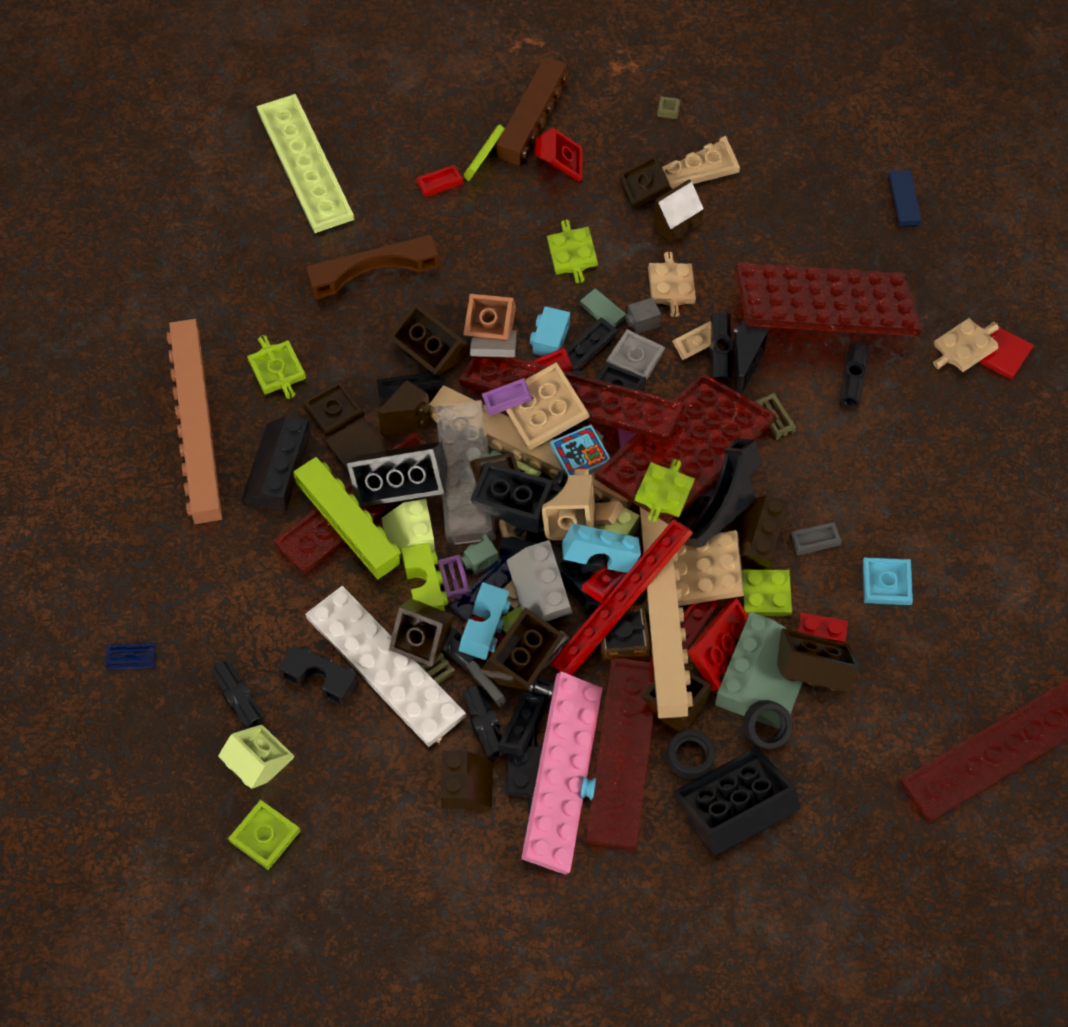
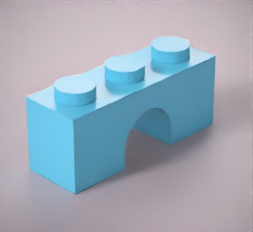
(584, 541)
(479, 636)

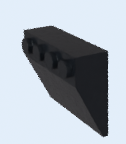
(737, 800)

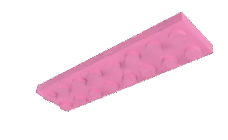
(561, 772)

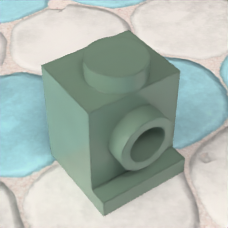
(479, 556)

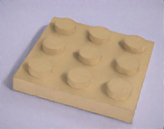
(552, 407)
(711, 570)

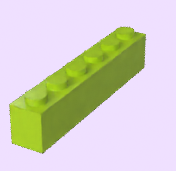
(347, 517)

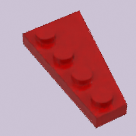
(717, 643)

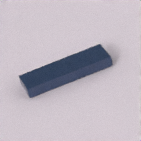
(904, 197)

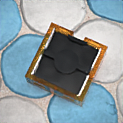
(628, 637)

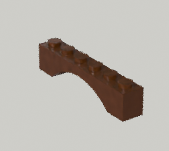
(414, 254)

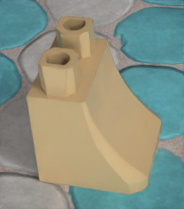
(571, 505)

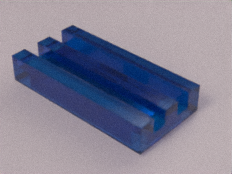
(131, 659)

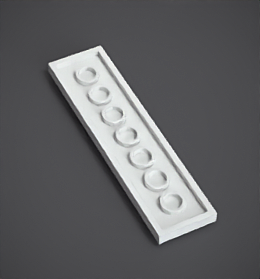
(393, 676)

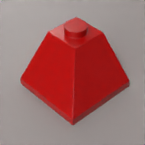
(560, 152)

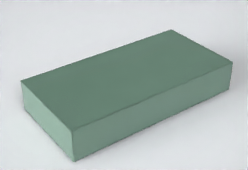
(601, 306)

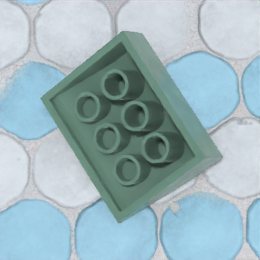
(755, 672)

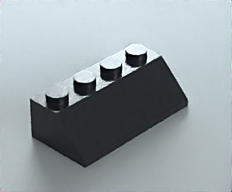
(276, 460)
(399, 474)

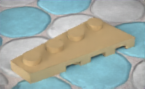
(707, 164)

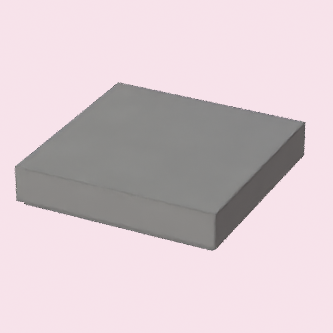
(494, 348)
(636, 354)

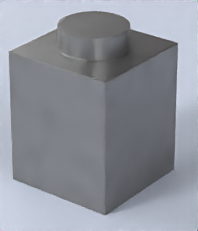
(643, 315)

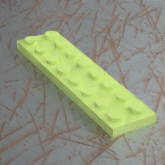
(305, 163)

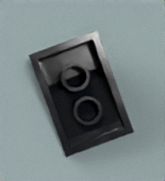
(748, 351)
(513, 496)

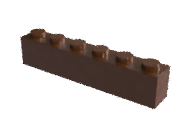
(532, 111)

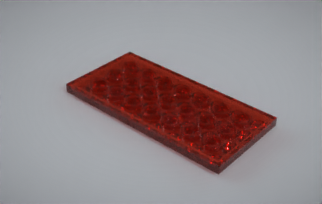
(827, 299)
(708, 425)

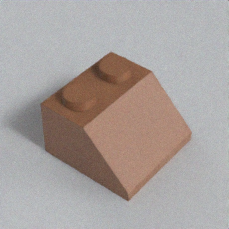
(489, 317)

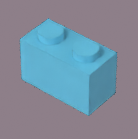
(550, 332)

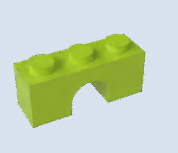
(420, 563)

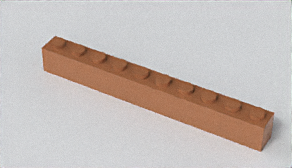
(195, 422)

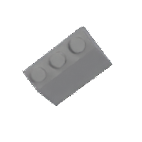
(539, 581)

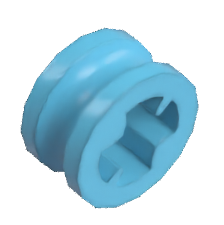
(588, 788)

